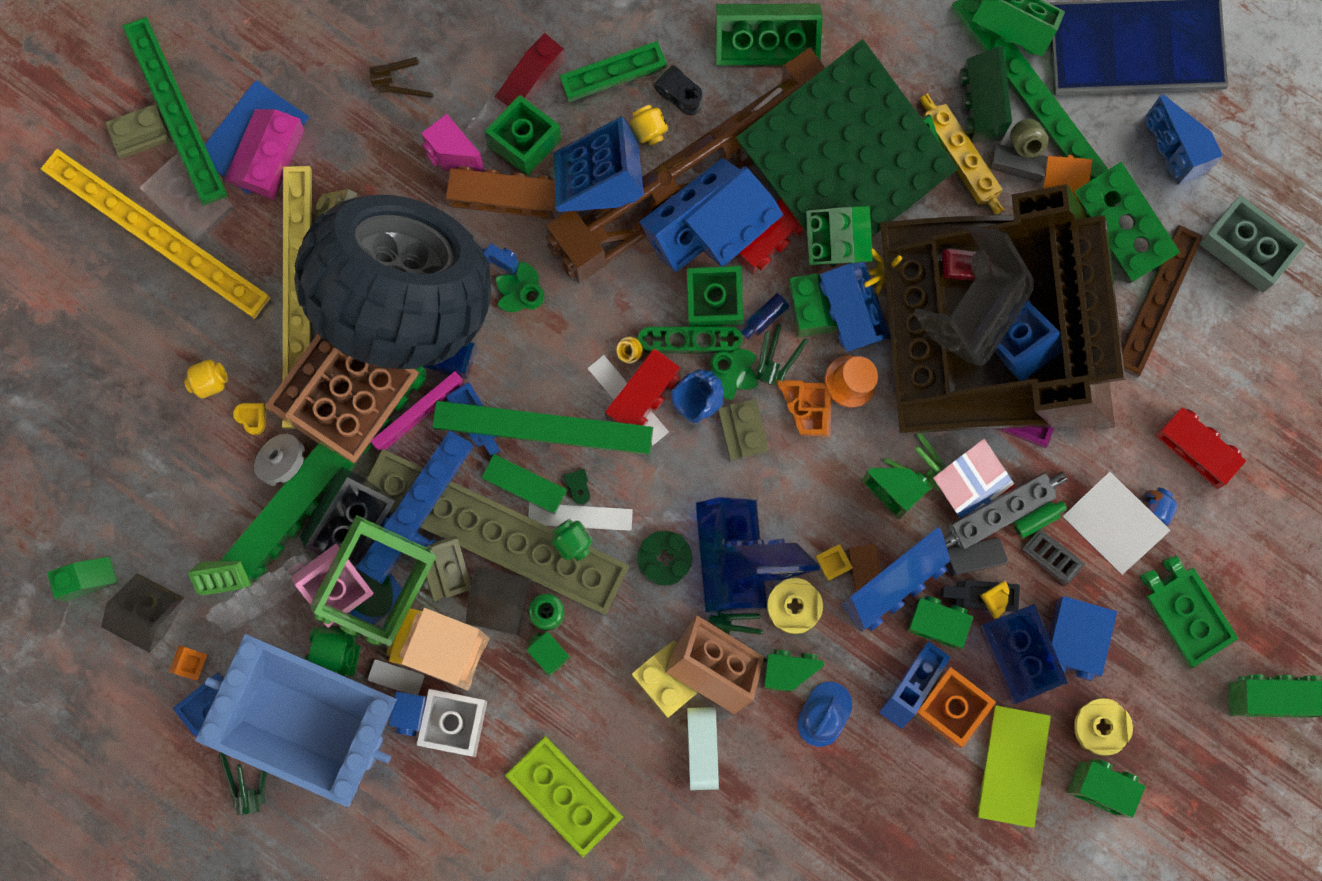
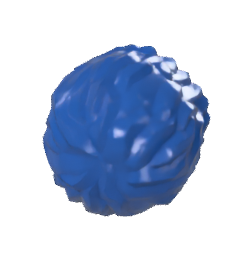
(698, 395)

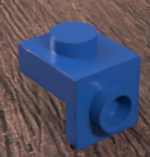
(503, 258)

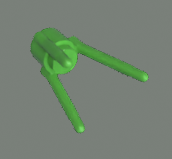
(935, 467)

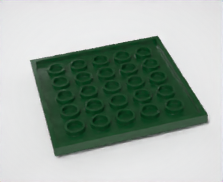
(847, 143)

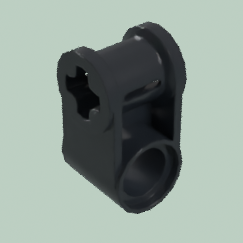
(676, 88)

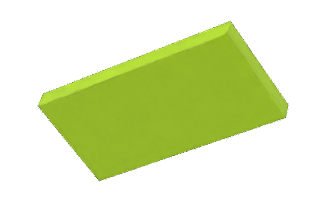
(1013, 766)
(564, 796)

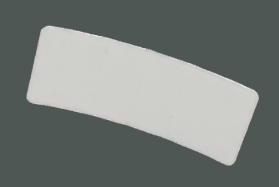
(396, 677)

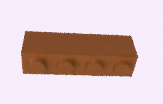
(501, 192)

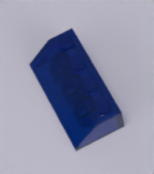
(721, 522)

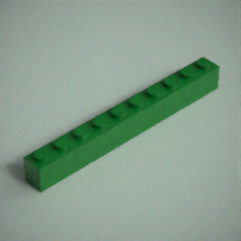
(295, 502)

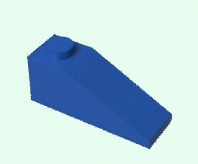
(915, 685)

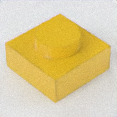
(833, 562)

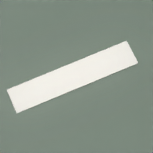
(614, 383)
(589, 516)

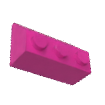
(265, 151)

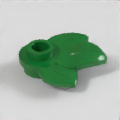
(518, 287)
(737, 374)

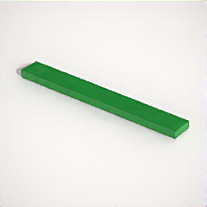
(174, 111)
(543, 428)

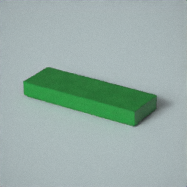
(524, 484)

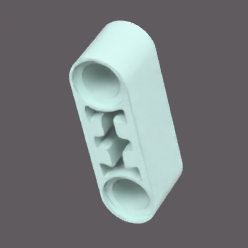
(702, 748)

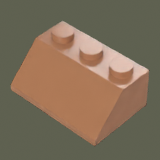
(716, 665)

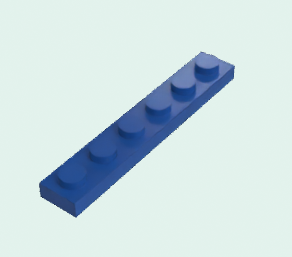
(417, 503)

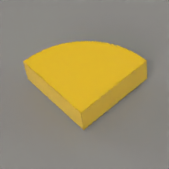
(996, 599)

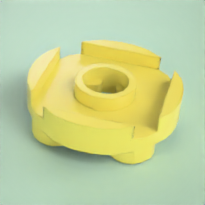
(806, 595)
(1113, 714)

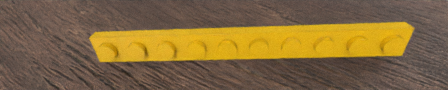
(155, 233)

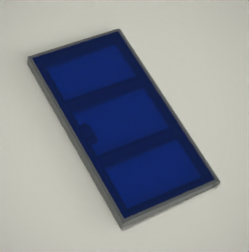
(1139, 46)

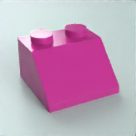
(450, 147)

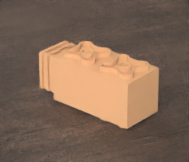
(443, 648)

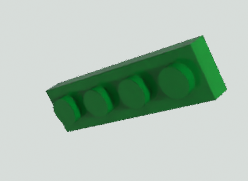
(613, 71)

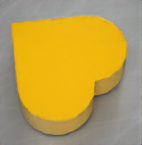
(251, 416)

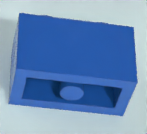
(407, 713)

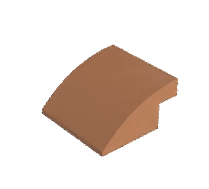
(339, 398)

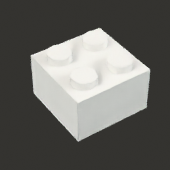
(452, 723)

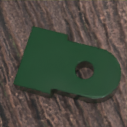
(578, 481)

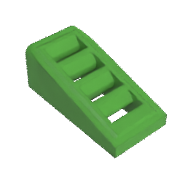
(215, 577)

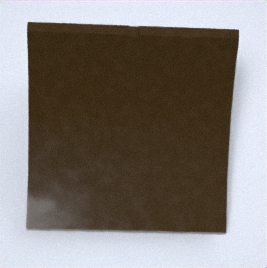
(1071, 290)

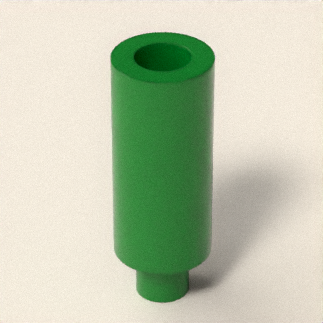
(1038, 518)

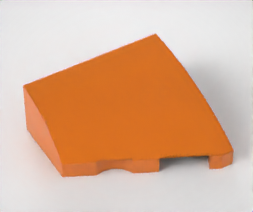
(809, 406)

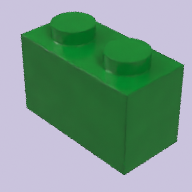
(940, 623)

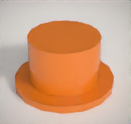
(851, 380)

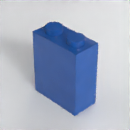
(1081, 636)

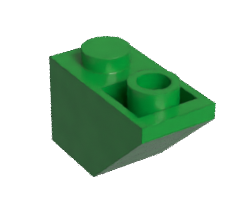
(789, 672)

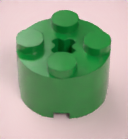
(334, 650)

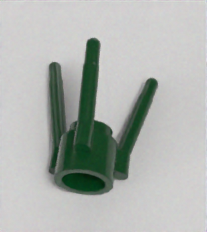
(767, 369)
(723, 623)
(244, 800)

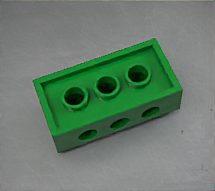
(1145, 221)

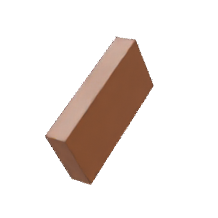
(864, 563)

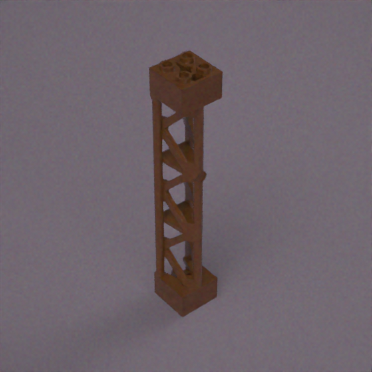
(579, 238)

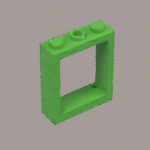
(352, 624)

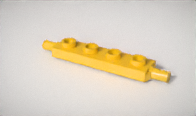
(961, 150)

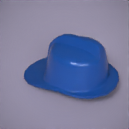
(825, 714)

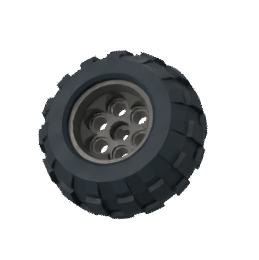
(392, 281)

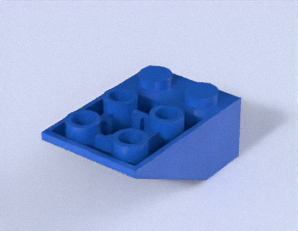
(1183, 140)

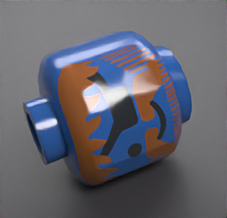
(1160, 504)

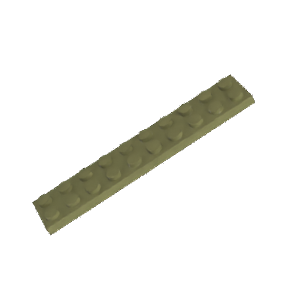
(506, 537)

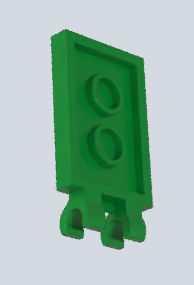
(1188, 612)

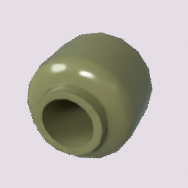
(1029, 138)

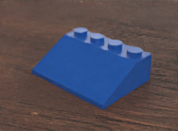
(599, 170)
(897, 581)

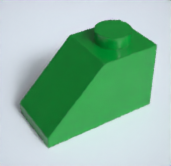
(81, 578)

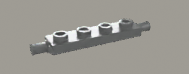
(1003, 510)

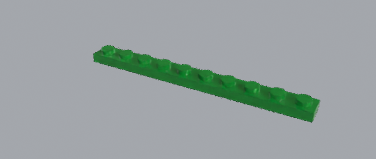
(1035, 95)

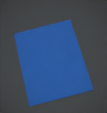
(227, 137)

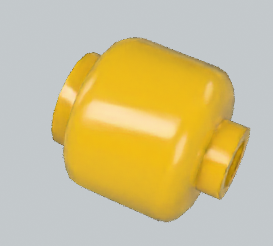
(648, 125)
(206, 378)

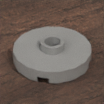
(279, 459)

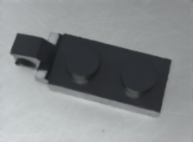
(968, 594)

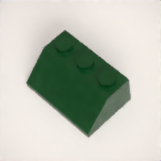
(986, 96)

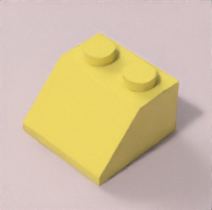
(661, 687)

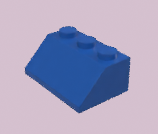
(733, 216)
(854, 306)

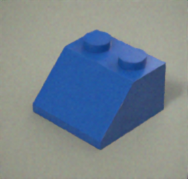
(1029, 343)

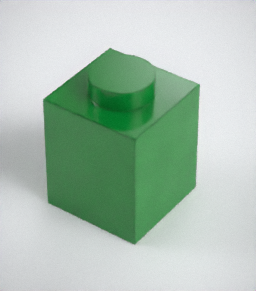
(547, 652)

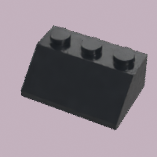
(334, 515)

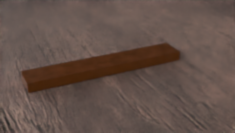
(1158, 301)

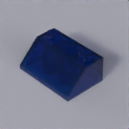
(763, 561)
(1023, 654)

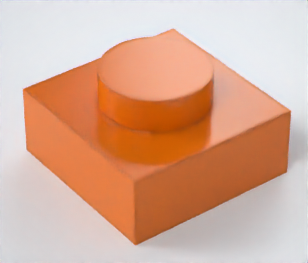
(188, 663)

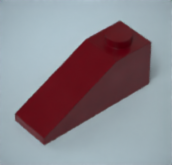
(532, 70)

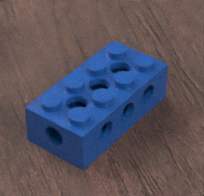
(665, 225)

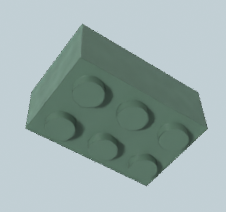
(1252, 244)

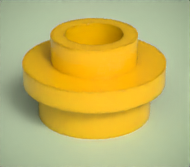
(623, 350)

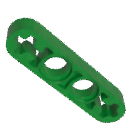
(690, 334)

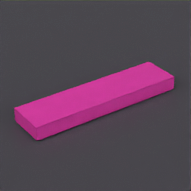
(416, 413)

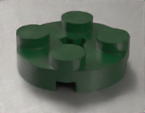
(652, 548)

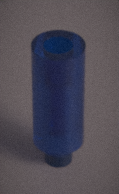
(765, 316)

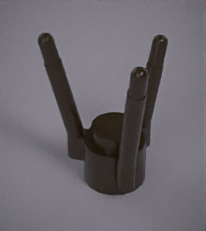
(383, 75)

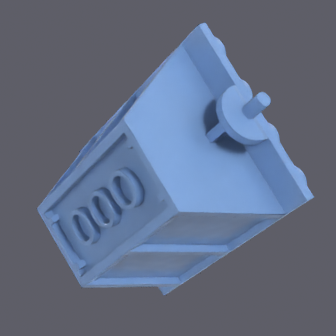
(297, 720)

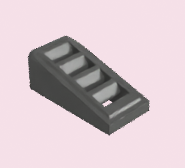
(1067, 556)

